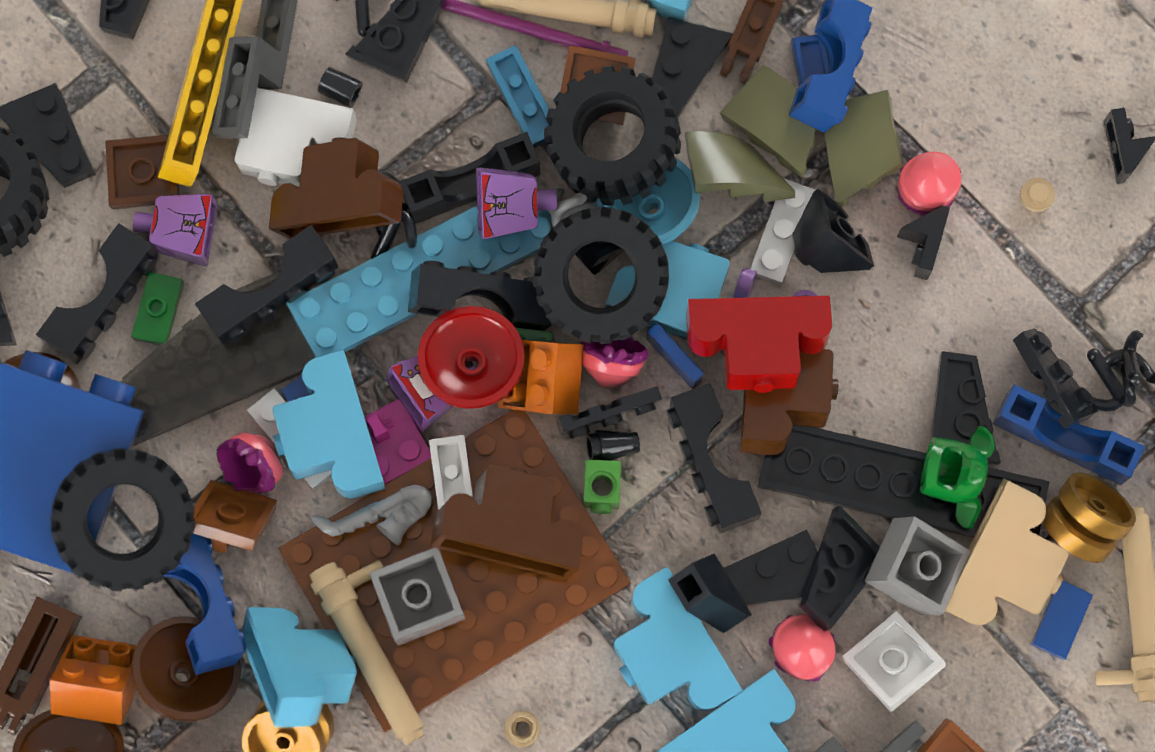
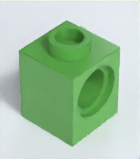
(602, 470)

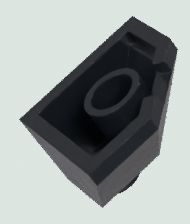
(828, 240)

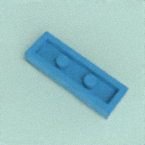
(520, 93)

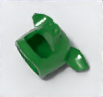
(958, 472)

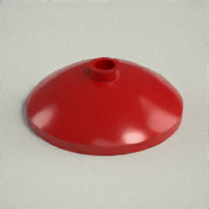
(467, 336)

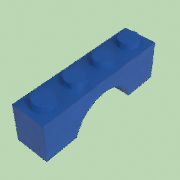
(822, 97)
(1093, 449)
(215, 640)

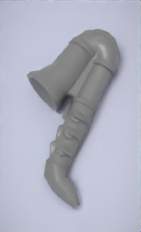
(399, 509)

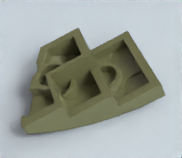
(763, 114)
(863, 145)
(732, 165)

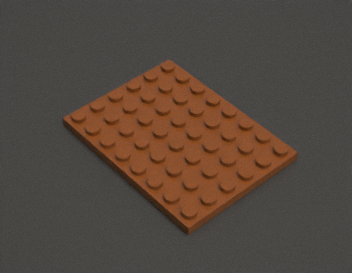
(501, 603)

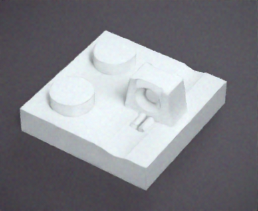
(893, 661)

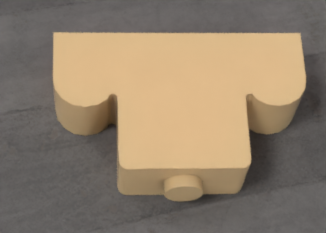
(1008, 559)

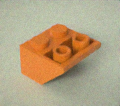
(548, 379)
(93, 680)

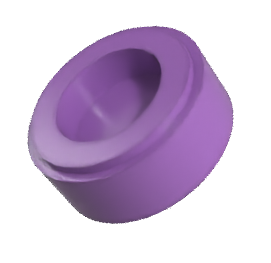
(745, 283)

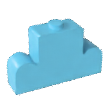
(692, 275)
(329, 429)
(672, 650)
(296, 666)
(742, 721)

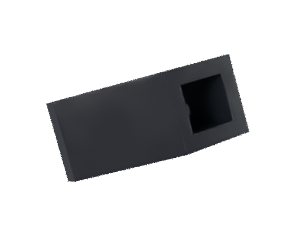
(710, 594)

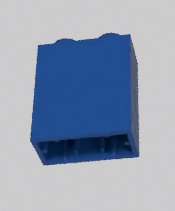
(42, 437)

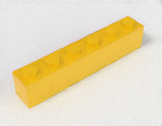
(199, 92)

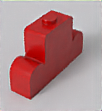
(759, 336)

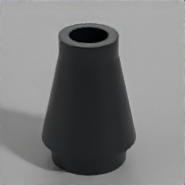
(611, 444)

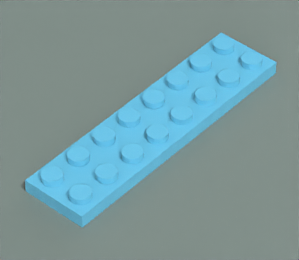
(377, 292)

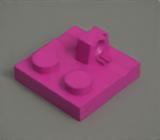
(396, 440)

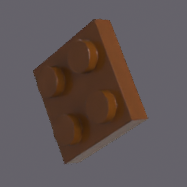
(134, 172)

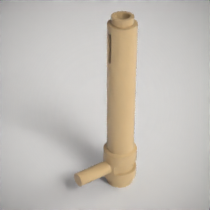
(618, 15)
(1141, 602)
(340, 603)

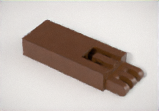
(38, 653)

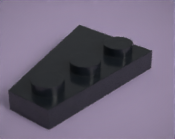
(398, 37)
(51, 133)

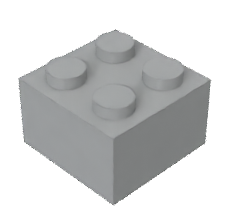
(917, 566)
(417, 596)

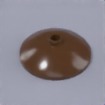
(164, 654)
(67, 734)

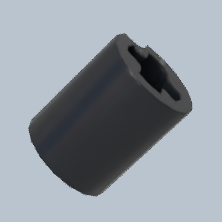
(340, 87)

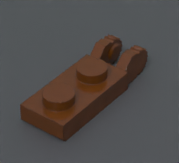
(751, 35)

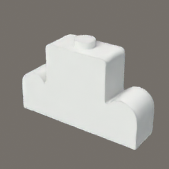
(281, 131)

